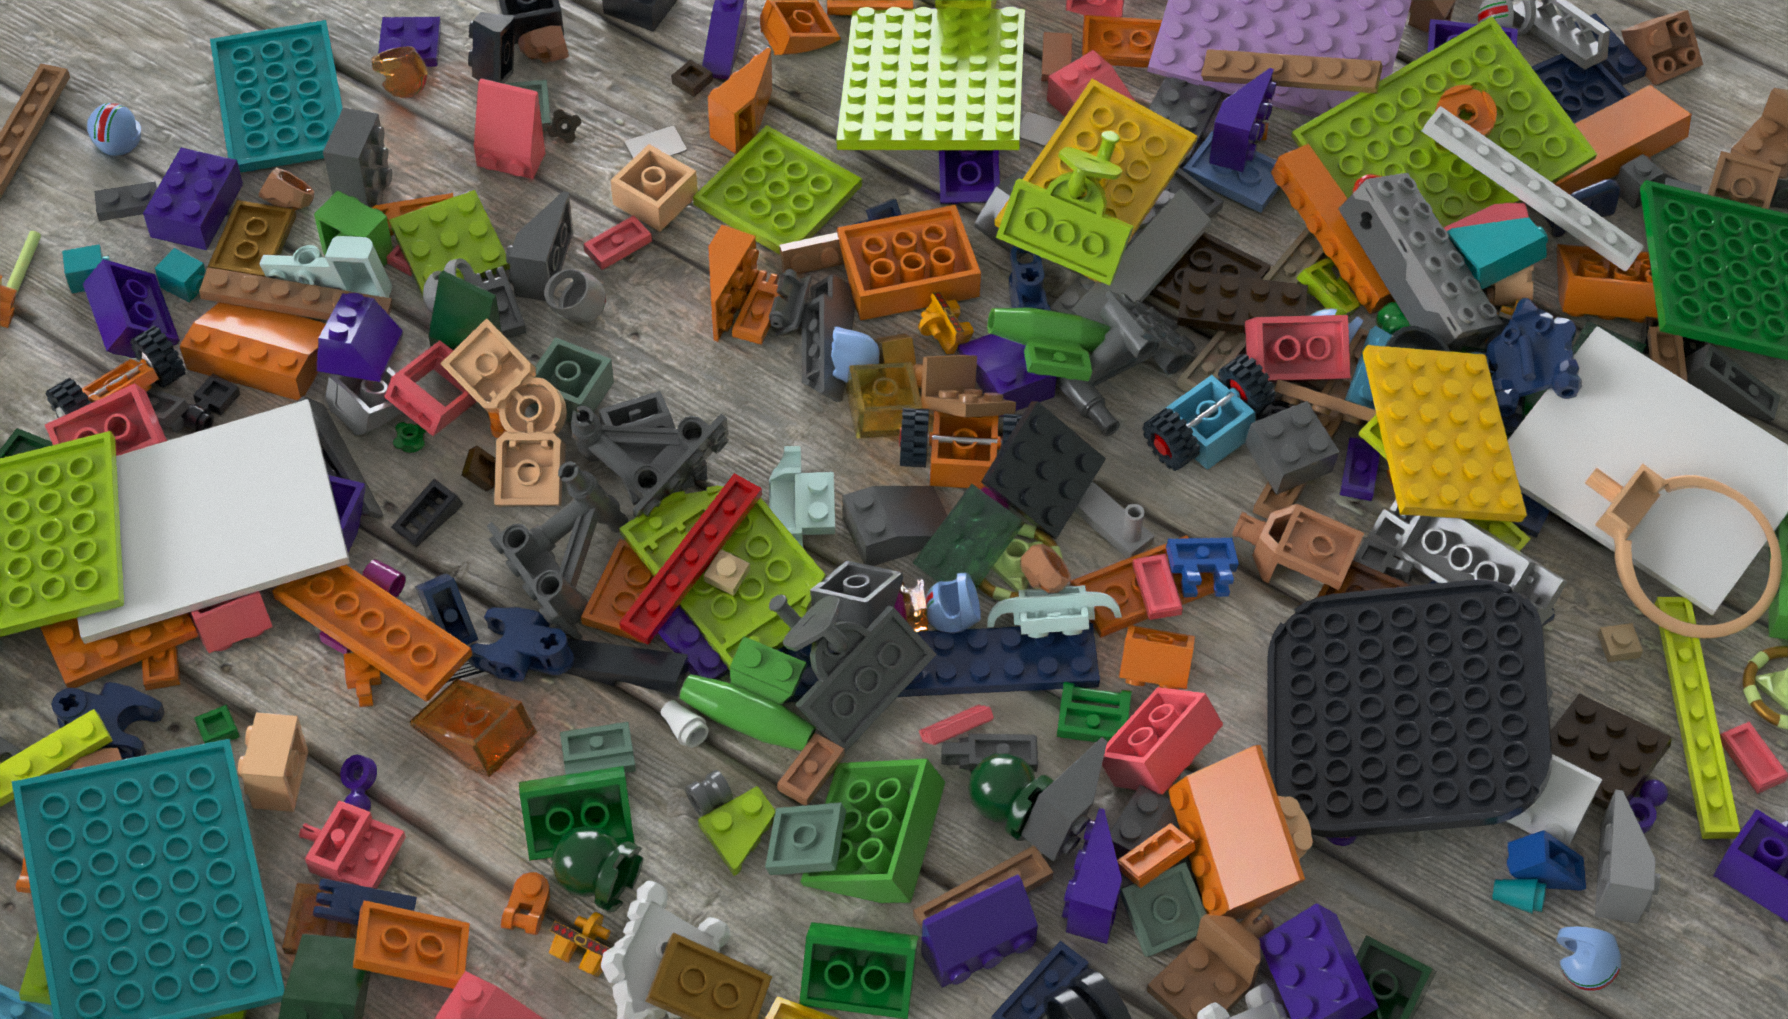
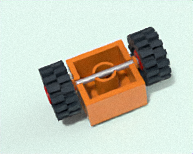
(960, 445)

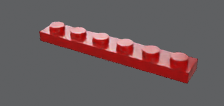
(690, 559)

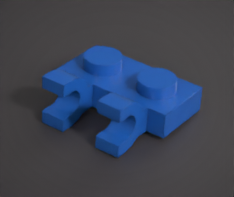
(1199, 555)

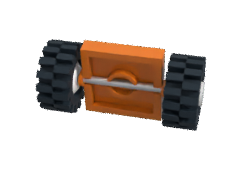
(157, 364)

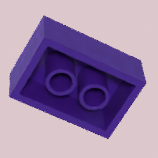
(193, 198)
(1317, 968)

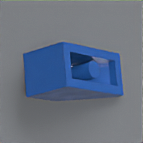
(1548, 860)

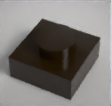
(692, 78)
(480, 468)

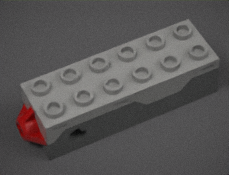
(1418, 260)

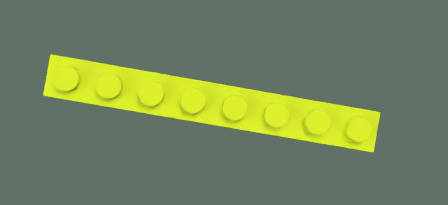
(1698, 725)

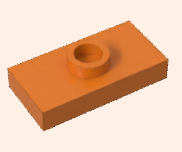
(1155, 855)

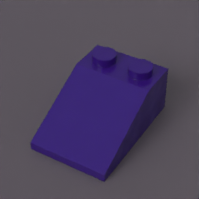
(968, 175)
(1004, 371)

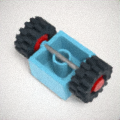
(1211, 416)

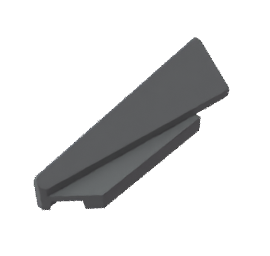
(830, 307)
(337, 456)

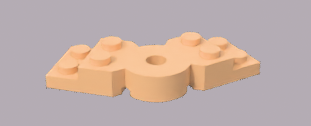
(507, 384)

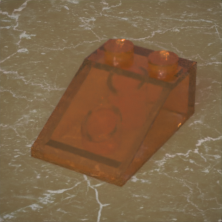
(475, 726)

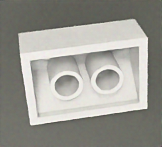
(1562, 803)

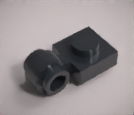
(213, 395)

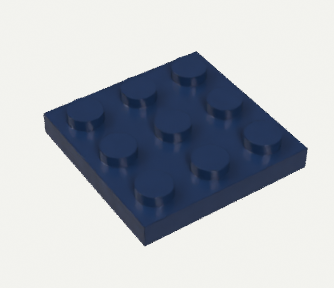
(1579, 90)

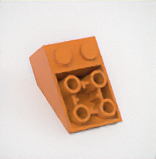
(740, 103)
(732, 274)

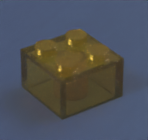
(878, 397)

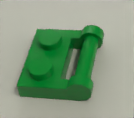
(1091, 721)

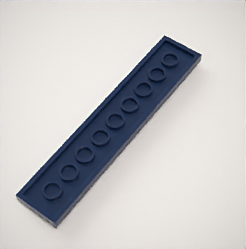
(991, 662)

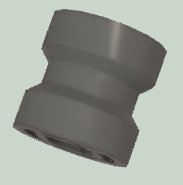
(709, 793)

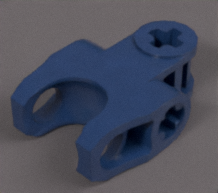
(1027, 282)
(523, 647)
(117, 707)

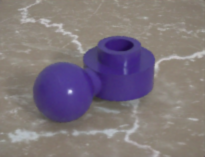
(352, 778)
(1652, 794)

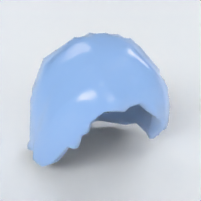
(852, 349)

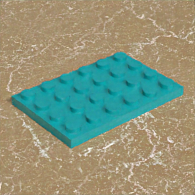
(277, 94)

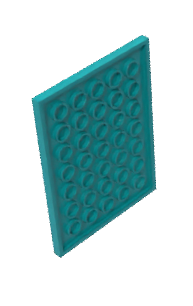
(148, 888)

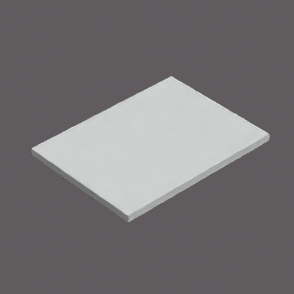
(1648, 416)
(221, 518)

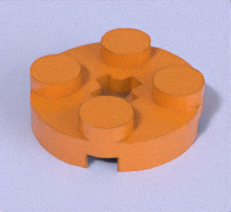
(1473, 101)

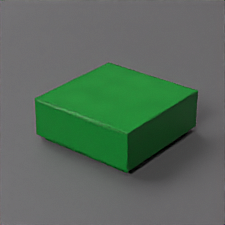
(217, 725)

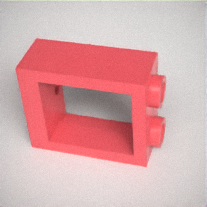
(419, 404)

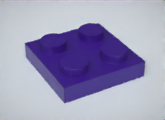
(417, 32)

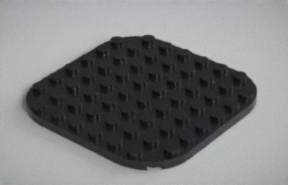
(1410, 708)

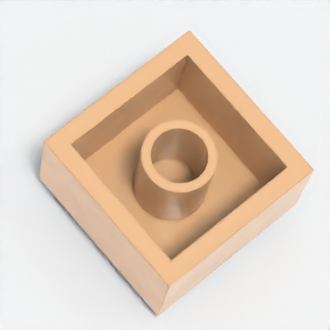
(654, 187)
(273, 761)

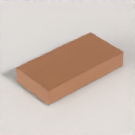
(1056, 53)

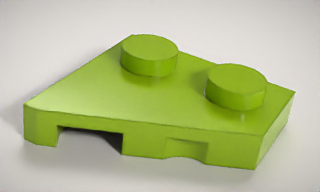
(1327, 288)
(738, 827)

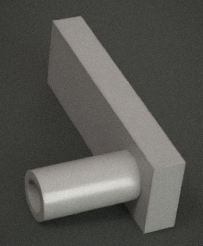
(1117, 525)

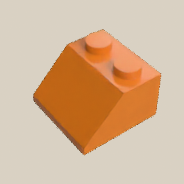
(1156, 657)

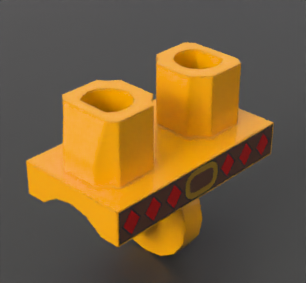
(942, 322)
(567, 940)

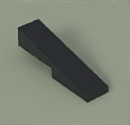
(632, 665)

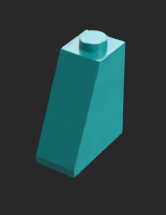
(1499, 248)

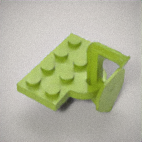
(1062, 223)

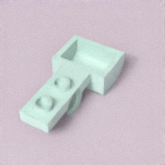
(348, 265)

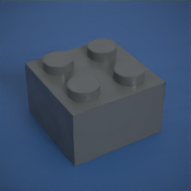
(1291, 447)

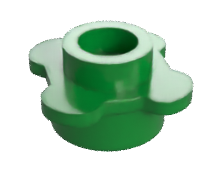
(409, 443)

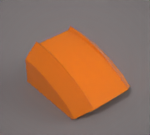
(796, 26)

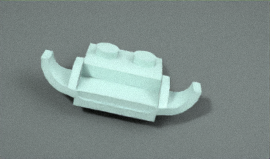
(802, 499)
(1054, 612)

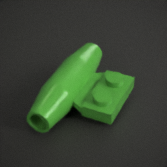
(1053, 340)
(754, 698)

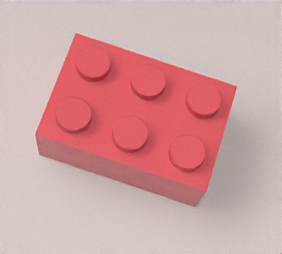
(1160, 739)

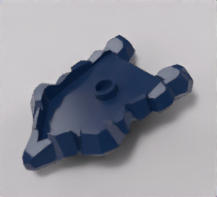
(1533, 357)

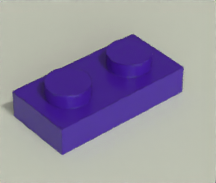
(1359, 470)

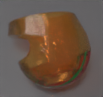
(403, 69)

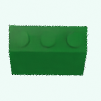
(573, 801)
(858, 970)

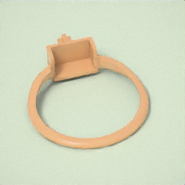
(1628, 508)

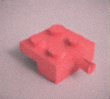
(352, 846)

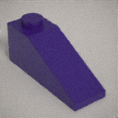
(724, 36)

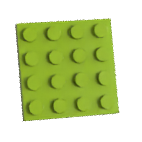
(777, 190)

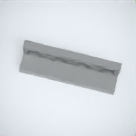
(1564, 35)

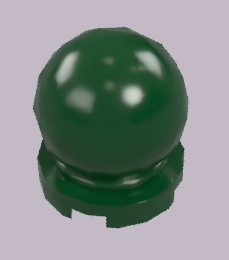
(1006, 791)
(593, 864)

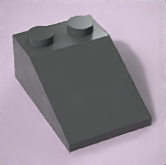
(540, 248)
(891, 520)
(1064, 805)
(1141, 819)

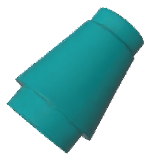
(1520, 893)

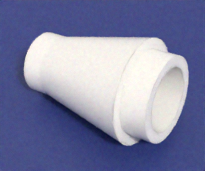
(687, 726)

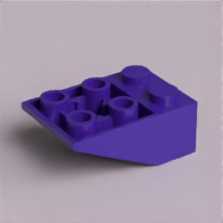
(1241, 123)
(1096, 884)

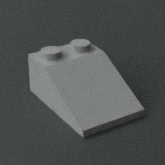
(1624, 865)

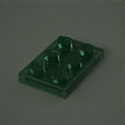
(969, 538)

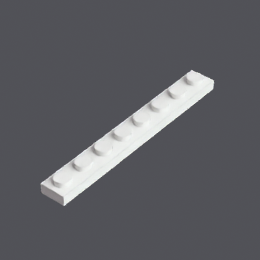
(1533, 188)

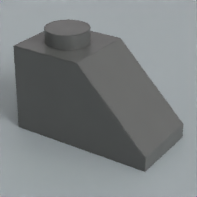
(1635, 173)

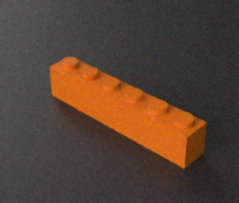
(1317, 200)

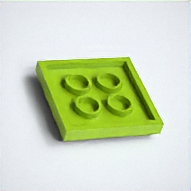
(449, 232)

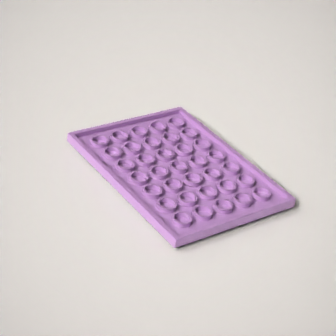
(1279, 27)

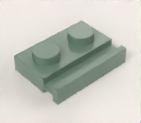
(598, 748)

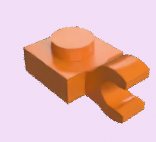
(362, 676)

